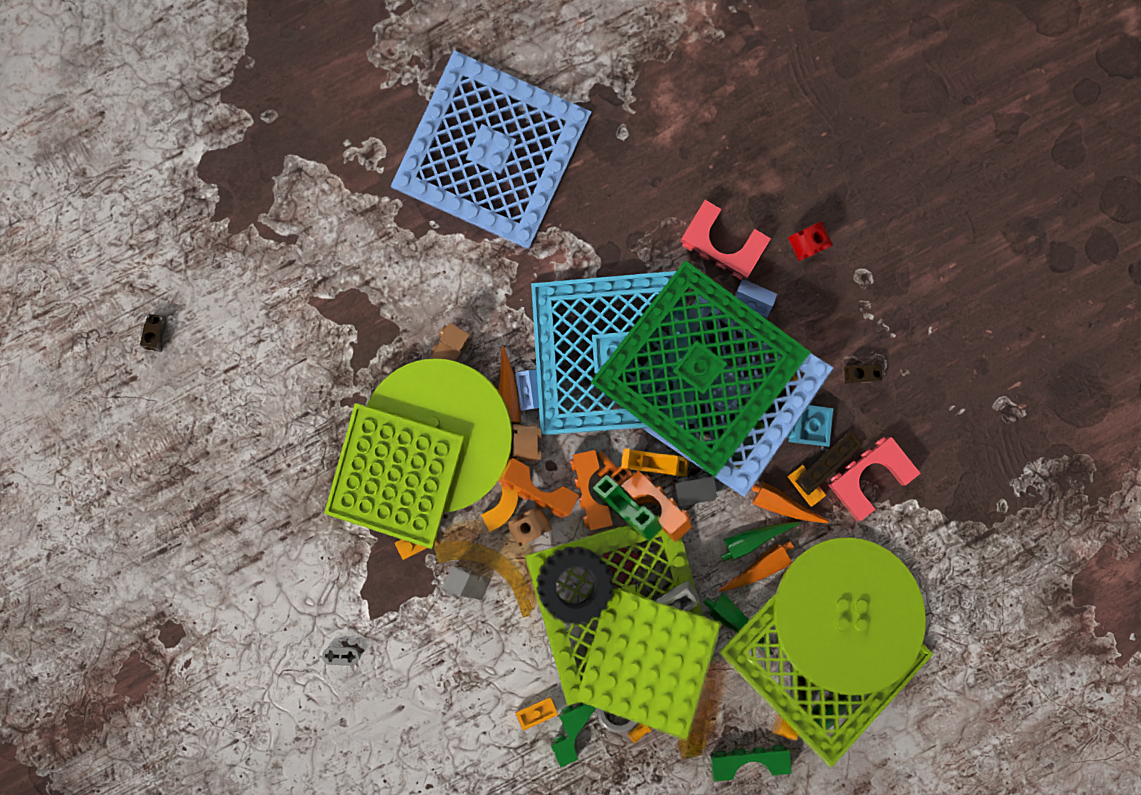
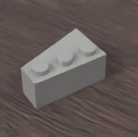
(465, 583)

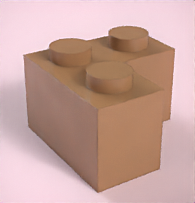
(452, 343)

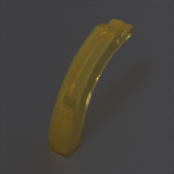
(486, 555)

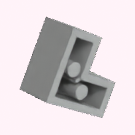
(681, 597)

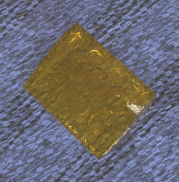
(696, 742)

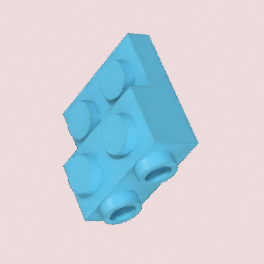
(813, 427)

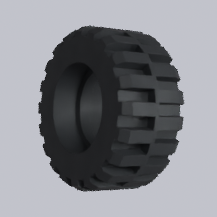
(589, 607)

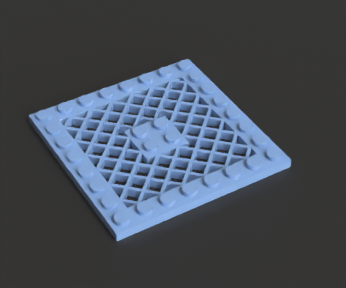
(491, 149)
(815, 375)

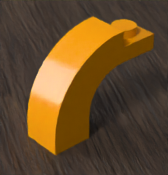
(655, 462)
(503, 511)

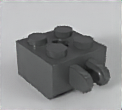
(698, 490)

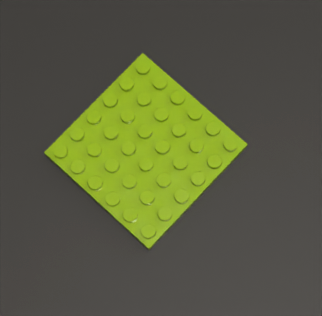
(394, 475)
(649, 663)

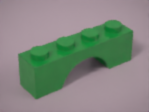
(637, 517)
(725, 764)

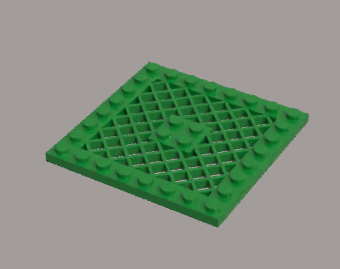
(700, 368)

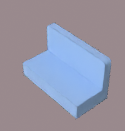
(756, 297)
(527, 389)

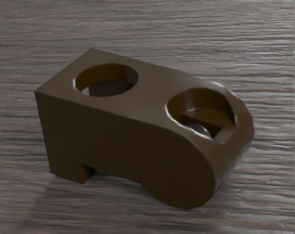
(153, 332)
(862, 373)

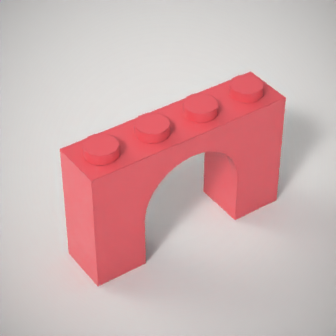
(698, 239)
(847, 484)

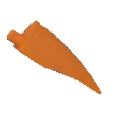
(508, 388)
(776, 501)
(767, 564)

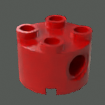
(810, 241)

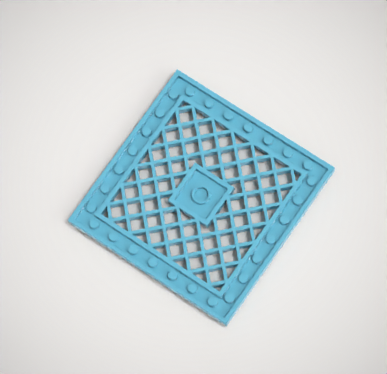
(603, 347)

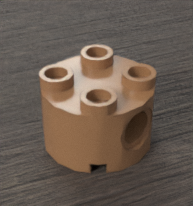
(525, 443)
(521, 531)

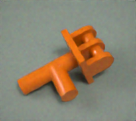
(610, 466)

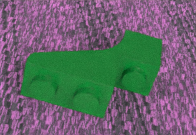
(573, 720)

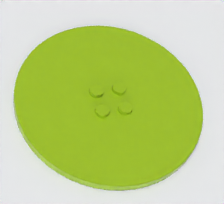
(459, 402)
(849, 616)

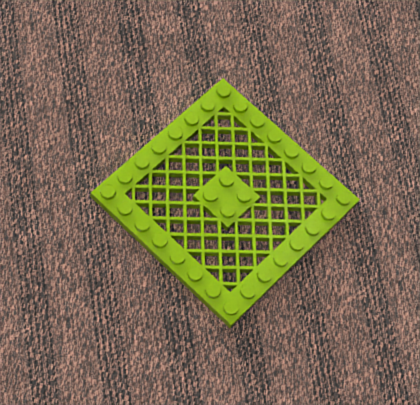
(599, 544)
(844, 736)

